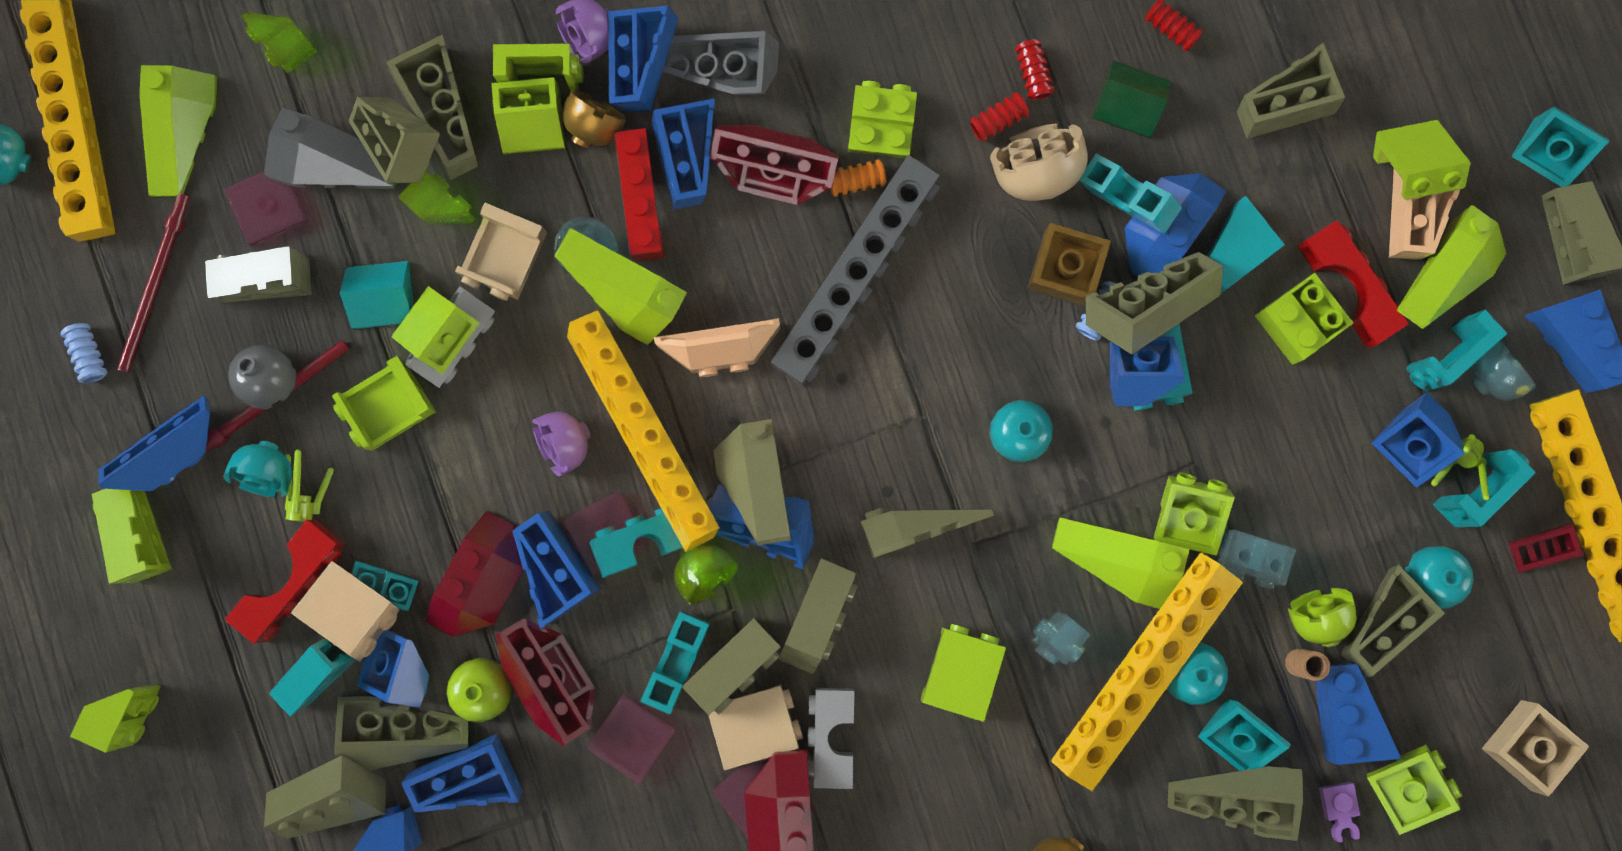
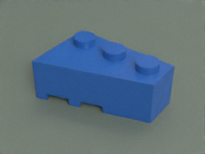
(637, 55)
(684, 149)
(1584, 340)
(735, 530)
(552, 567)
(1350, 718)
(464, 778)

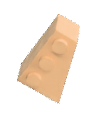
(1417, 222)

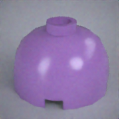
(584, 28)
(562, 440)

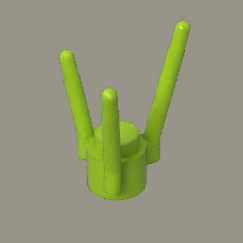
(1473, 457)
(299, 506)

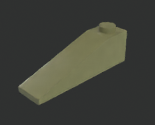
(752, 476)
(903, 528)
(390, 735)
(1256, 798)

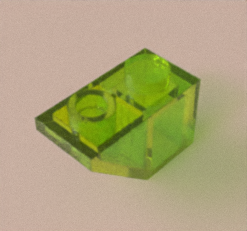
(281, 38)
(434, 203)

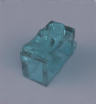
(1259, 559)
(1059, 639)

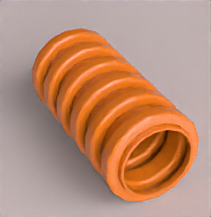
(858, 177)

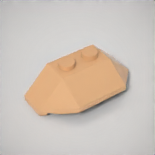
(720, 347)

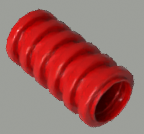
(1173, 25)
(1034, 69)
(997, 118)

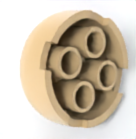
(1042, 178)

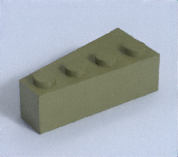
(432, 94)
(1154, 303)

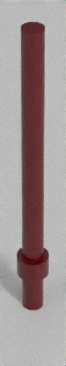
(174, 224)
(219, 435)

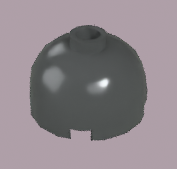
(261, 376)

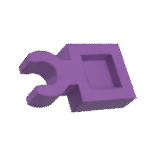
(1340, 804)

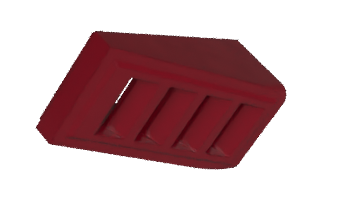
(1571, 540)

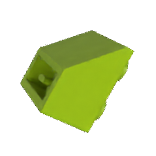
(528, 115)
(1304, 319)
(116, 719)

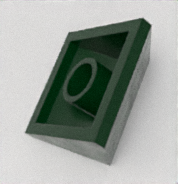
(1132, 99)

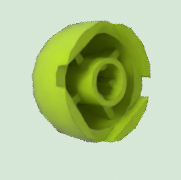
(1324, 617)
(479, 690)

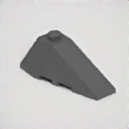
(725, 61)
(314, 153)

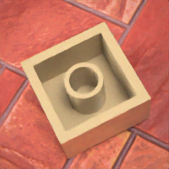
(1535, 747)

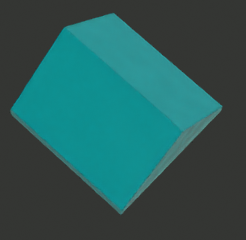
(1558, 146)
(377, 294)
(1242, 737)

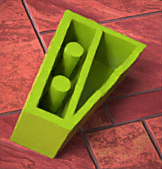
(129, 536)

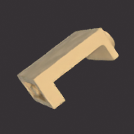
(502, 253)
(346, 611)
(755, 727)

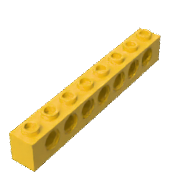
(68, 67)
(642, 431)
(1601, 492)
(1146, 671)

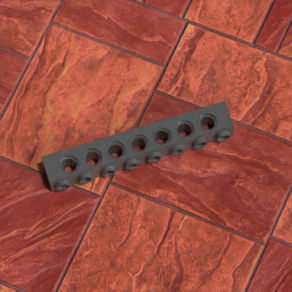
(910, 176)

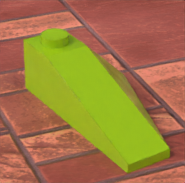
(174, 118)
(1462, 262)
(628, 293)
(1129, 563)

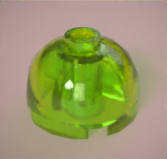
(703, 570)

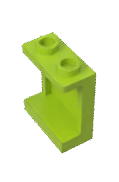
(537, 60)
(1423, 158)
(435, 330)
(383, 405)
(964, 673)

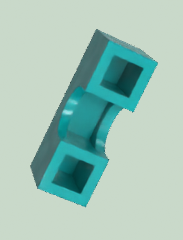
(1124, 192)
(615, 548)
(676, 662)

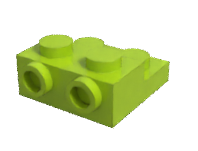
(882, 120)
(1194, 513)
(1415, 789)

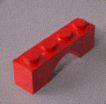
(639, 195)
(1376, 311)
(311, 552)

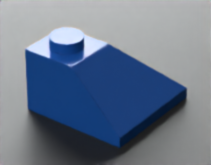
(1146, 374)
(1420, 440)
(394, 671)
(392, 832)

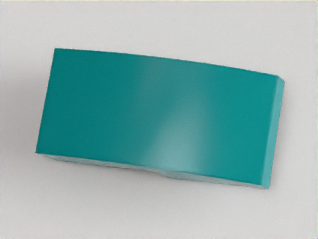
(390, 585)

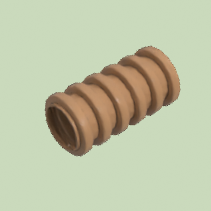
(1318, 664)

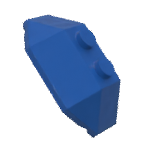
(1150, 249)
(161, 452)

